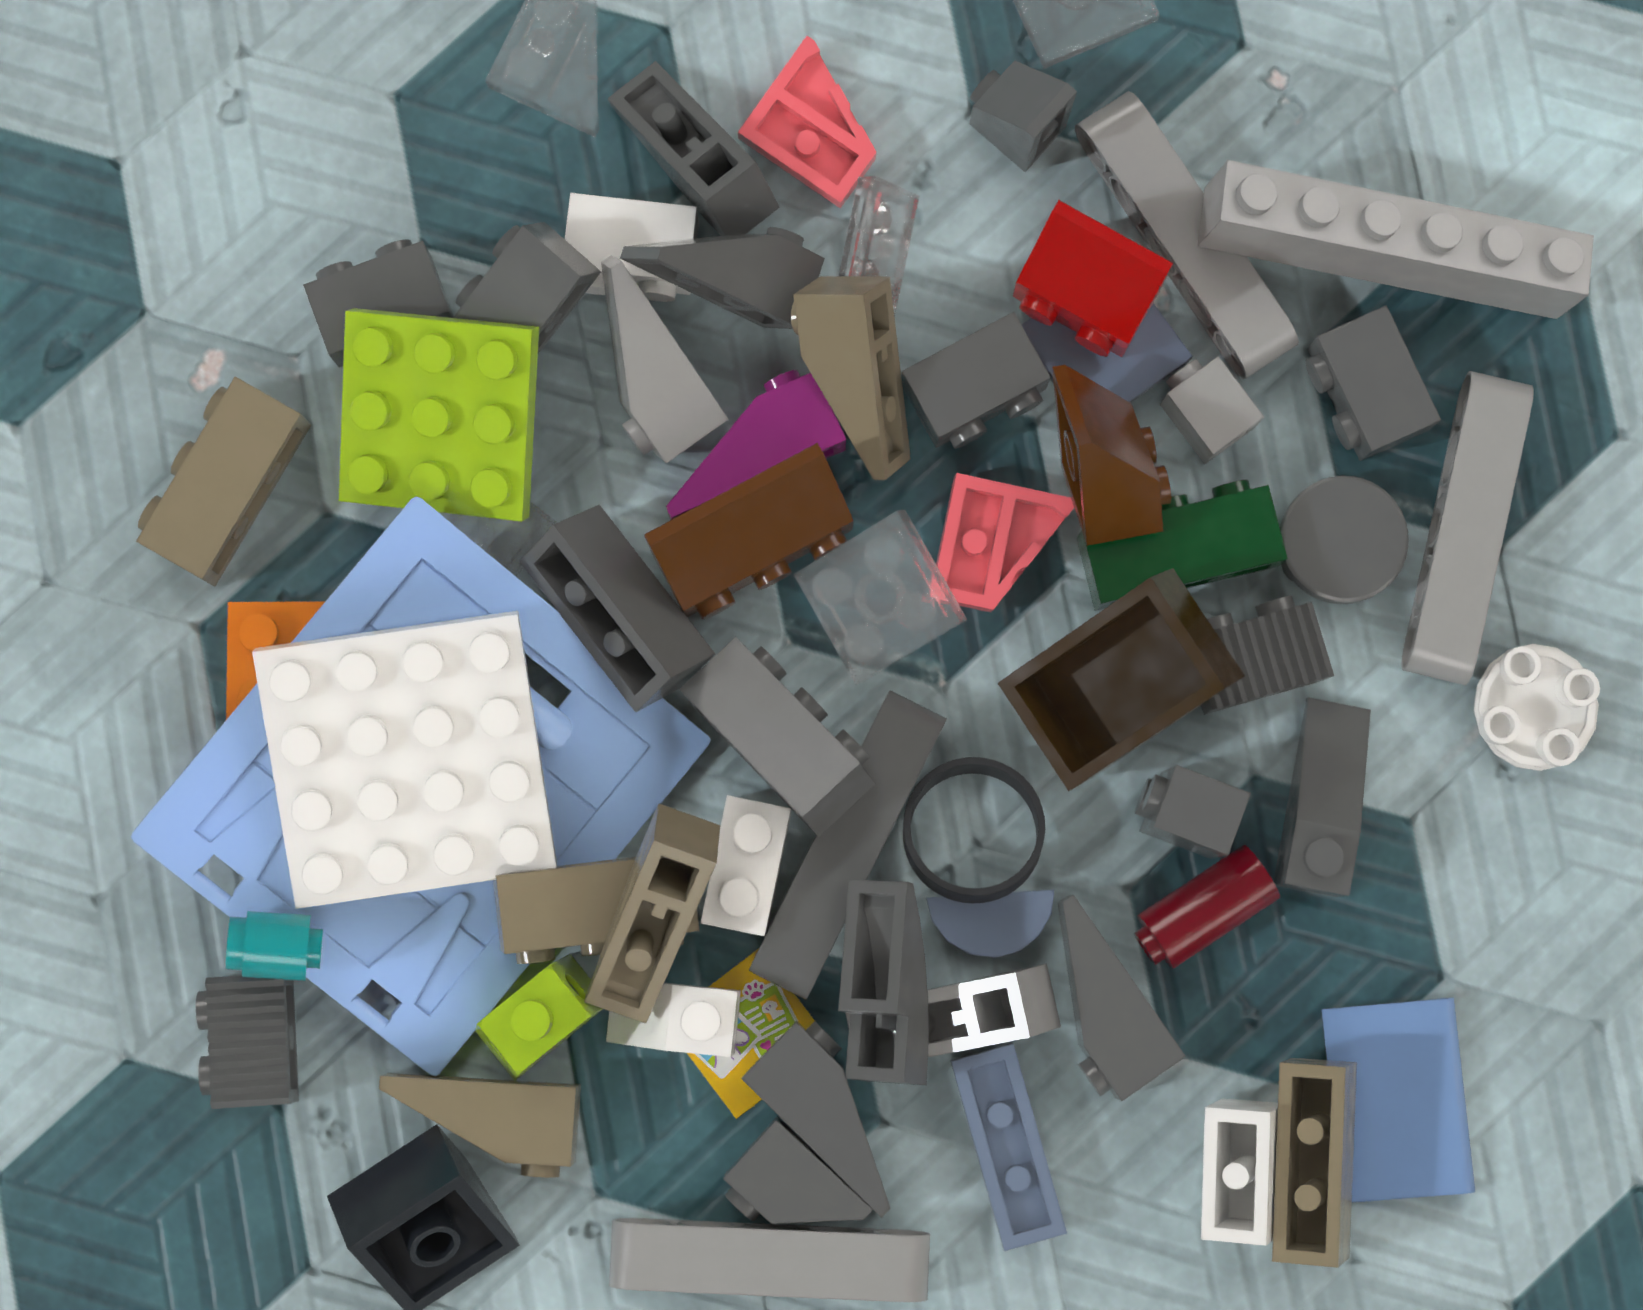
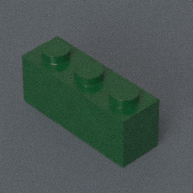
(1199, 540)

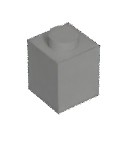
(1209, 407)

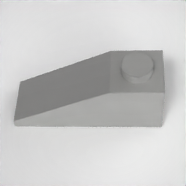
(654, 377)
(990, 1010)

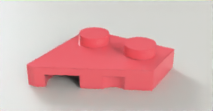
(809, 128)
(994, 536)

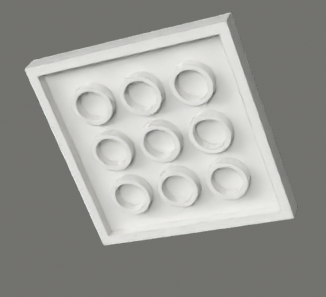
(405, 758)

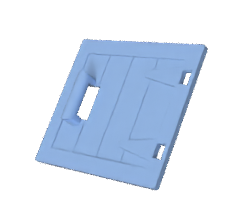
(438, 944)

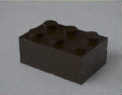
(1120, 678)

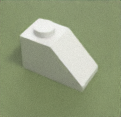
(683, 1021)

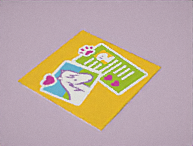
(763, 1018)

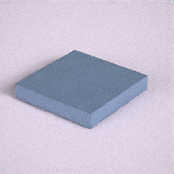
(1147, 361)

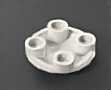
(1537, 707)

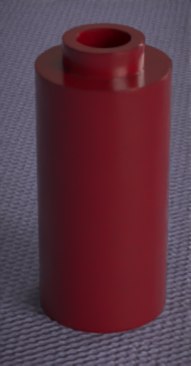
(1205, 908)

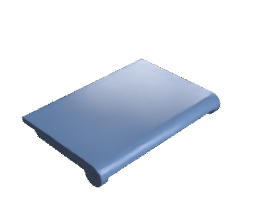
(1408, 1098)

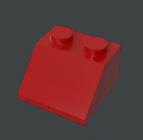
(1090, 281)

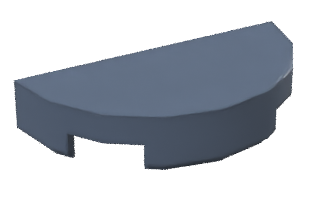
(993, 926)

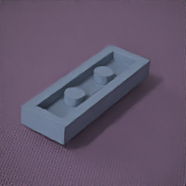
(1008, 1147)

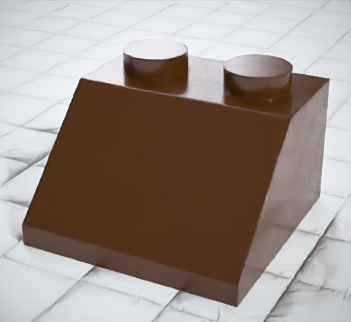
(1107, 461)

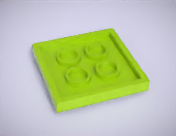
(438, 413)

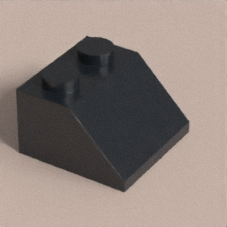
(421, 1221)

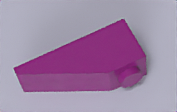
(770, 430)

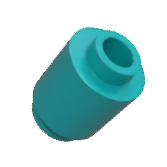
(273, 945)

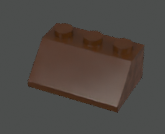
(751, 533)

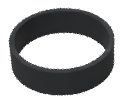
(987, 767)

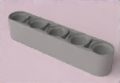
(1167, 213)
(1467, 528)
(769, 1260)

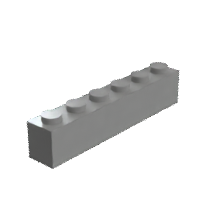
(1395, 240)

